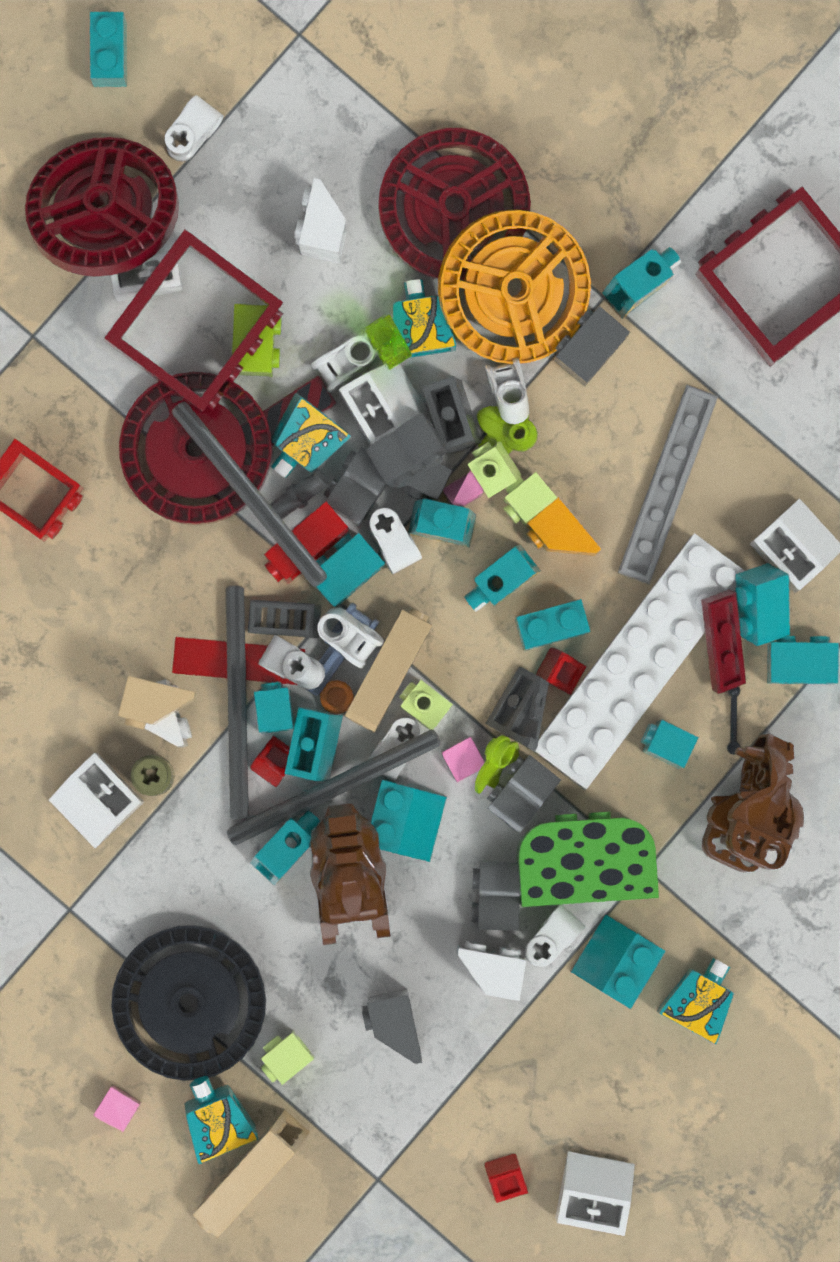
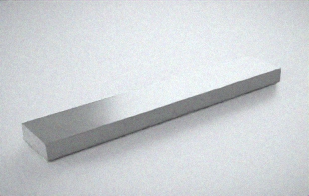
(667, 484)

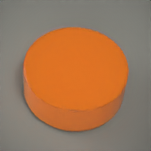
(336, 697)

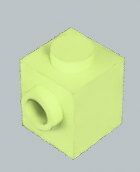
(493, 468)
(527, 498)
(424, 704)
(285, 1057)

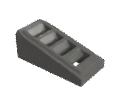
(312, 618)

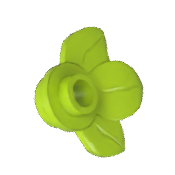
(504, 432)
(498, 755)

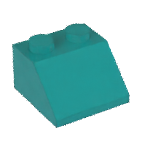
(407, 820)
(618, 961)

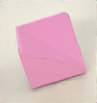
(463, 490)
(463, 759)
(117, 1108)

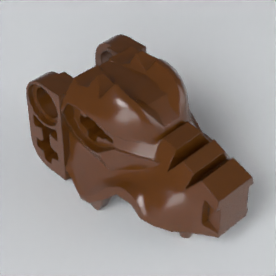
(760, 814)
(348, 872)

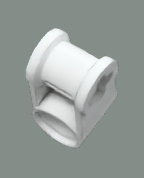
(195, 124)
(343, 363)
(509, 386)
(395, 546)
(351, 637)
(289, 662)
(392, 740)
(557, 932)

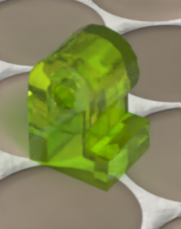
(387, 341)

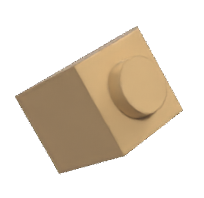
(151, 702)

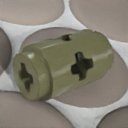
(140, 778)

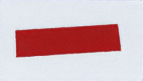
(209, 659)

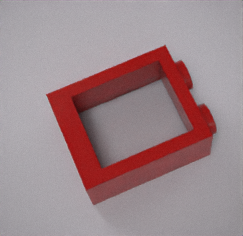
(53, 525)
(316, 533)

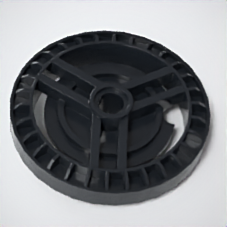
(161, 1007)

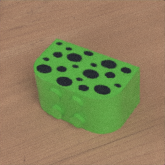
(586, 861)

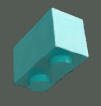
(108, 49)
(348, 568)
(763, 604)
(552, 625)
(803, 661)
(274, 708)
(668, 743)
(313, 744)

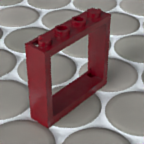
(737, 241)
(248, 345)

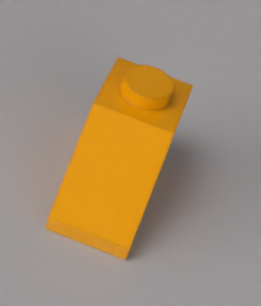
(560, 531)

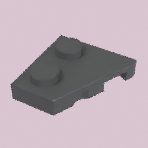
(521, 709)

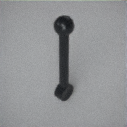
(733, 745)

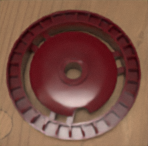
(443, 179)
(106, 237)
(189, 475)

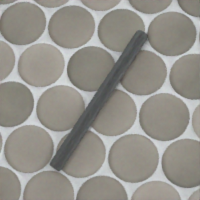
(249, 494)
(237, 702)
(333, 787)

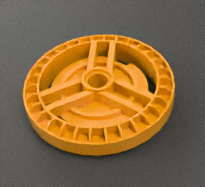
(488, 282)

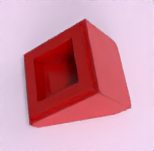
(561, 670)
(272, 761)
(505, 1178)

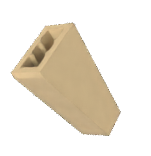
(389, 670)
(251, 1174)

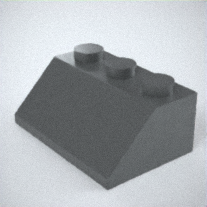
(393, 1023)

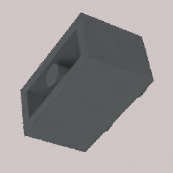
(591, 346)
(452, 414)

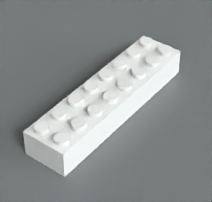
(636, 664)

